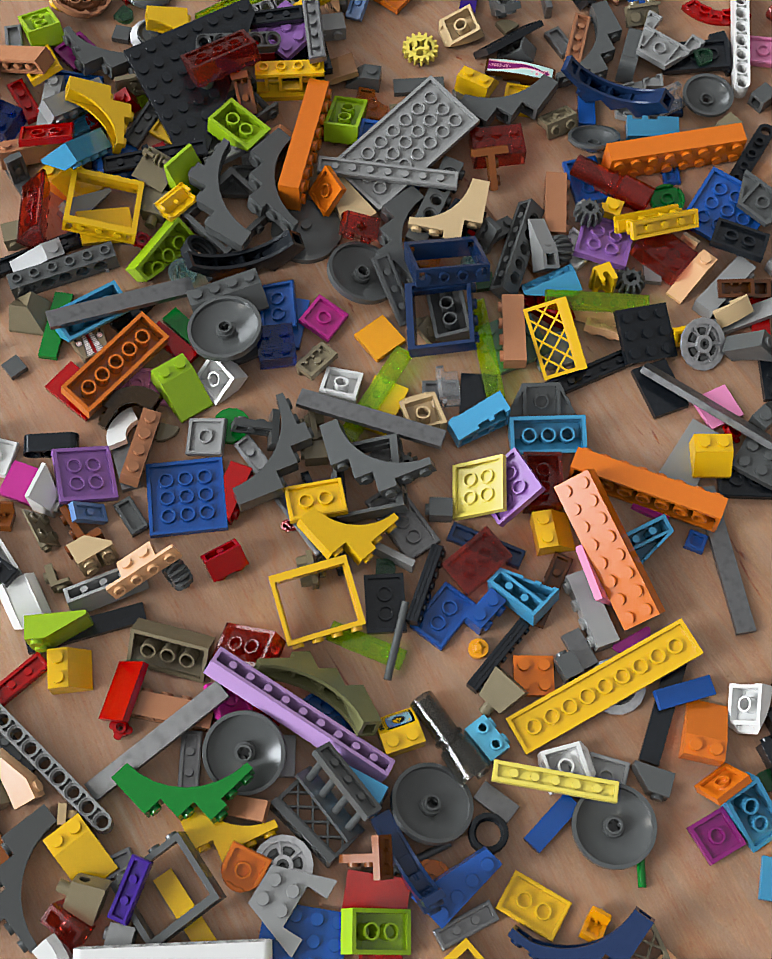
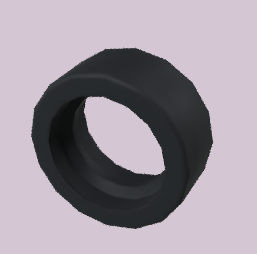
(198, 243)
(492, 818)

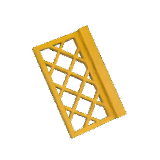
(571, 334)

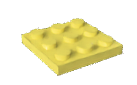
(479, 487)

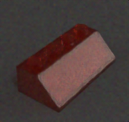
(221, 58)
(34, 211)

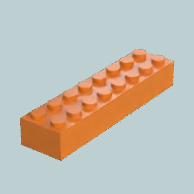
(304, 144)
(676, 149)
(652, 490)
(609, 549)

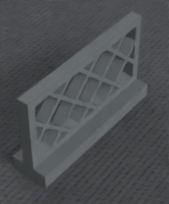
(303, 831)

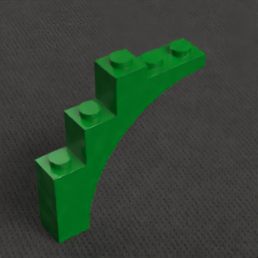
(209, 798)

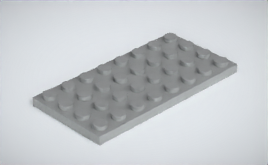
(411, 135)

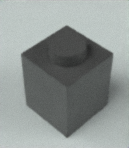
(761, 98)
(439, 509)
(567, 666)

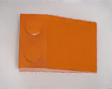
(704, 733)

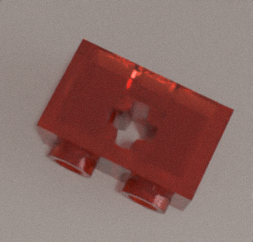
(368, 224)
(66, 926)

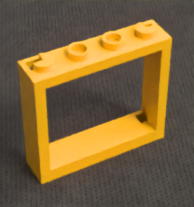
(98, 228)
(310, 570)

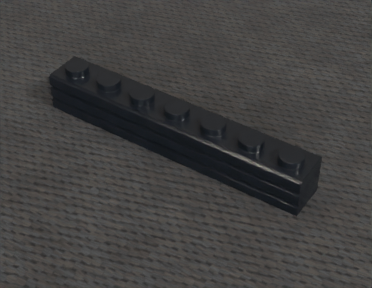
(425, 585)
(498, 655)

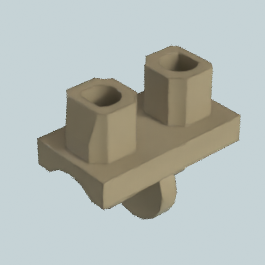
(313, 420)
(311, 580)

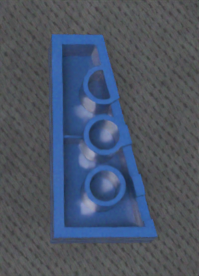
(463, 882)

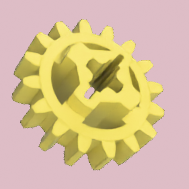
(420, 49)

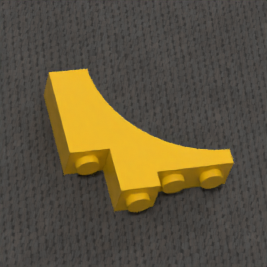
(164, 19)
(99, 102)
(335, 537)
(221, 834)

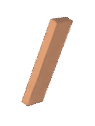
(578, 36)

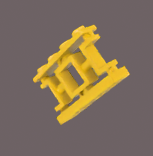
(273, 71)
(656, 221)

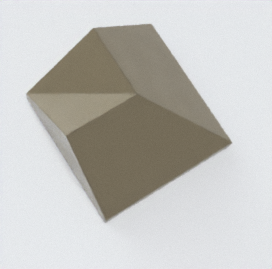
(28, 314)

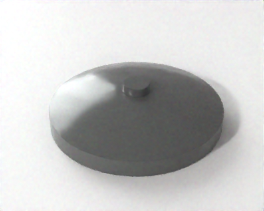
(317, 232)
(354, 273)
(224, 328)
(244, 739)
(431, 804)
(616, 833)

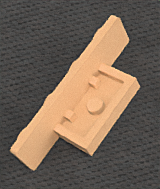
(598, 323)
(141, 566)

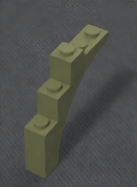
(327, 684)

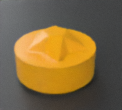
(478, 648)

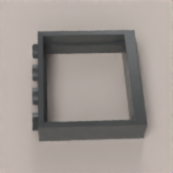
(226, 179)
(390, 441)
(215, 891)

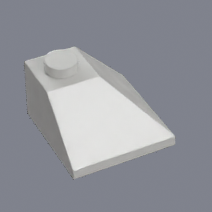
(221, 379)
(43, 493)

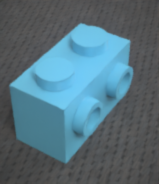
(487, 738)

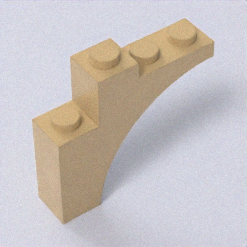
(467, 212)

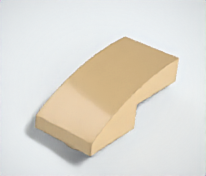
(734, 311)

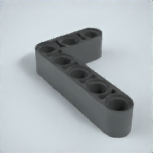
(262, 37)

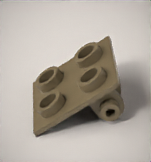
(151, 169)
(42, 530)

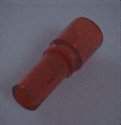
(625, 187)

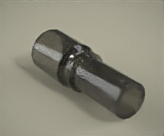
(457, 750)

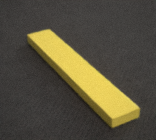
(555, 781)

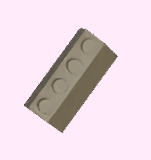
(170, 649)

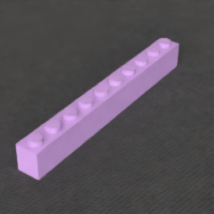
(296, 714)

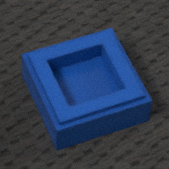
(695, 541)

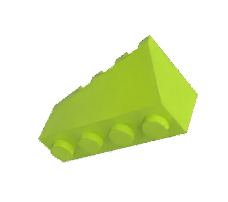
(159, 251)

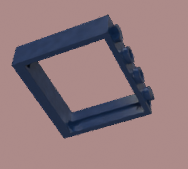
(447, 249)
(444, 347)

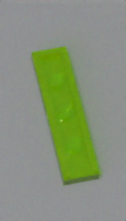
(367, 646)

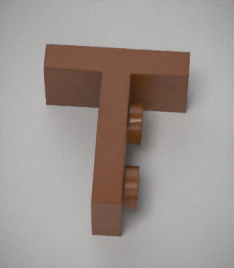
(244, 90)
(491, 162)
(76, 531)
(380, 858)

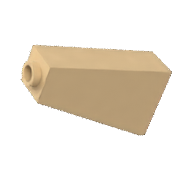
(353, 202)

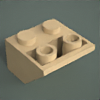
(92, 553)

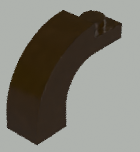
(128, 397)

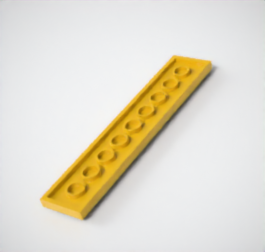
(604, 686)

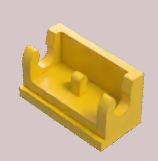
(175, 202)
(603, 278)

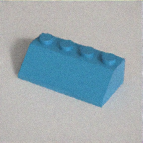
(79, 151)
(75, 331)
(547, 433)

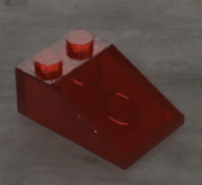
(250, 643)

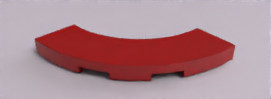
(706, 14)

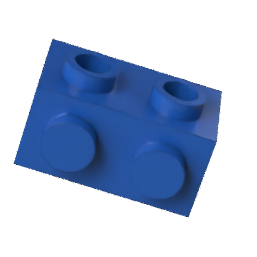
(485, 611)

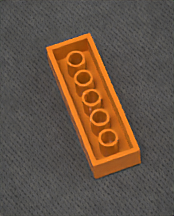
(115, 364)

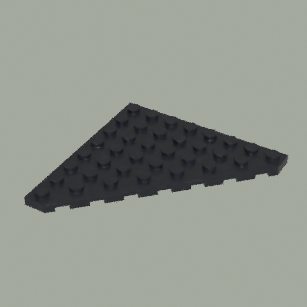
(164, 79)

